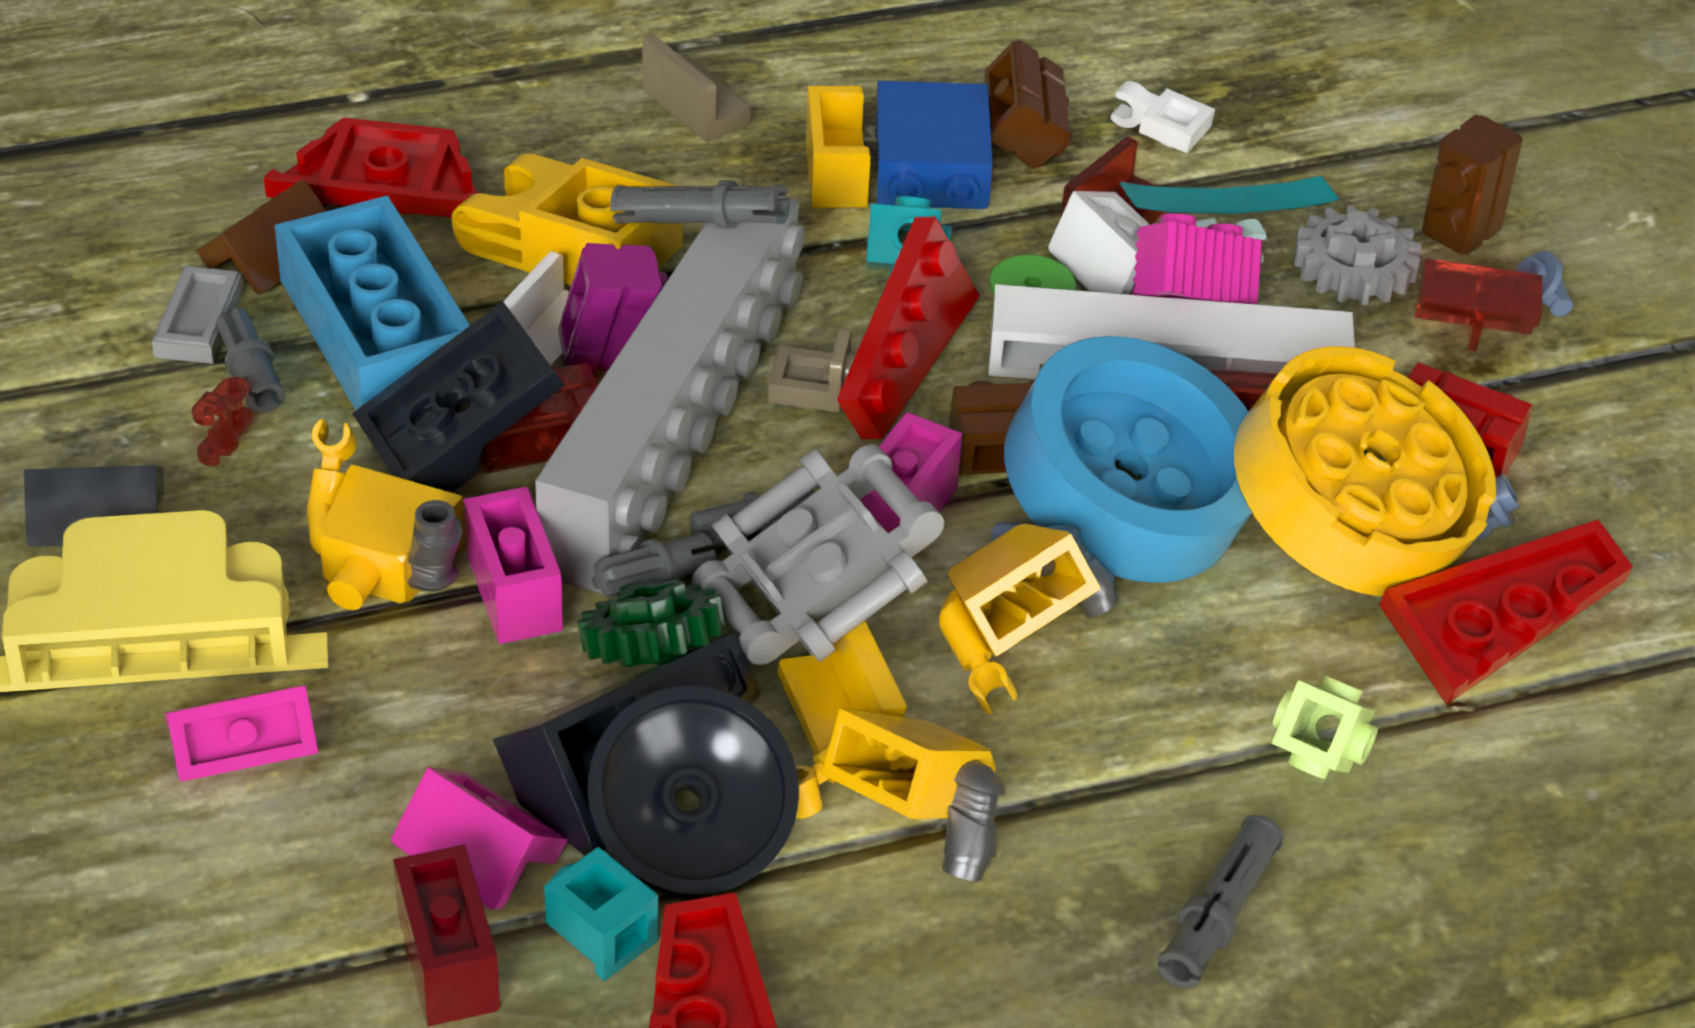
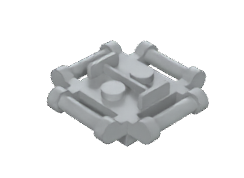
(822, 561)

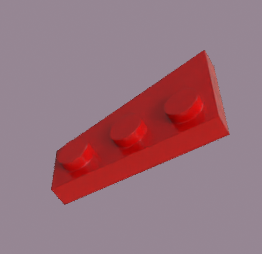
(708, 969)

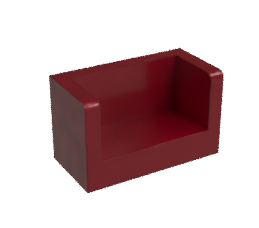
(447, 935)

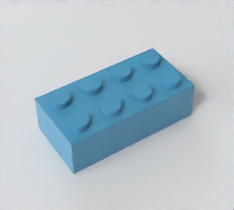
(366, 294)

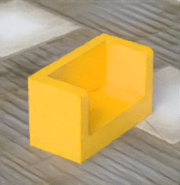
(836, 147)

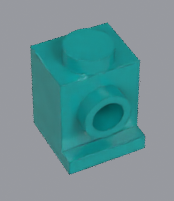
(602, 911)

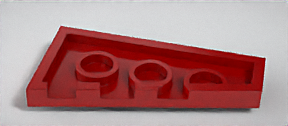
(909, 329)
(1498, 606)

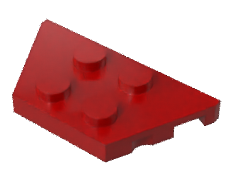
(374, 159)

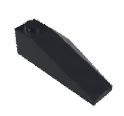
(553, 753)

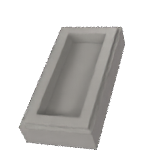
(189, 322)

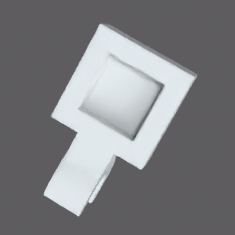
(1166, 118)

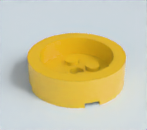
(1348, 511)

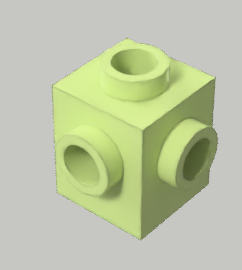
(1300, 720)

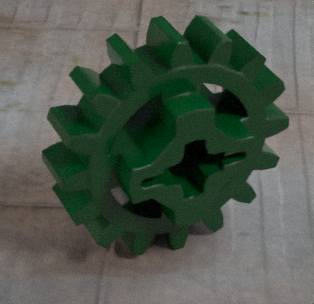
(651, 623)

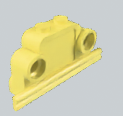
(150, 605)

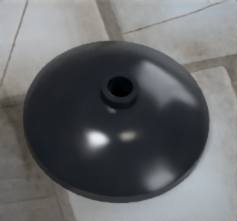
(721, 754)

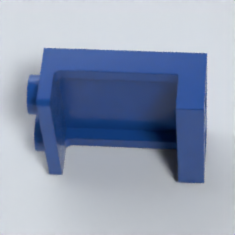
(933, 143)

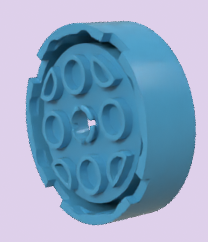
(1161, 421)

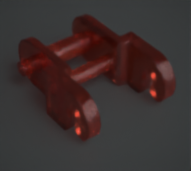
(232, 419)

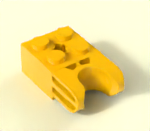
(557, 211)

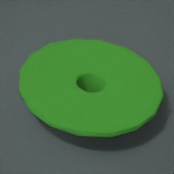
(1032, 272)

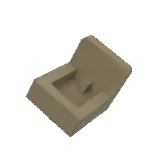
(811, 376)

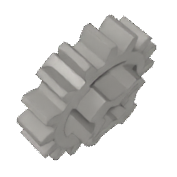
(1357, 255)

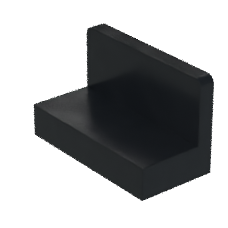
(66, 495)

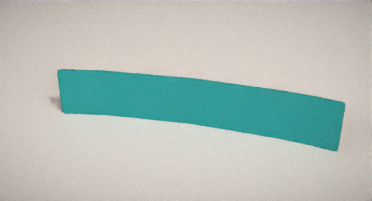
(1232, 200)

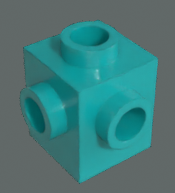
(890, 223)

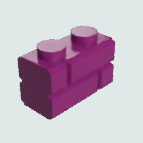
(607, 302)

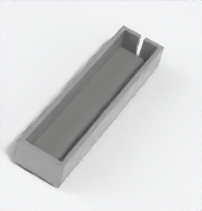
(666, 393)

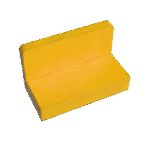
(848, 679)

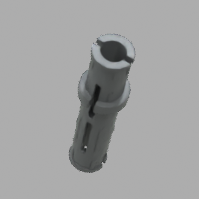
(718, 204)
(1210, 918)

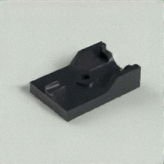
(417, 416)

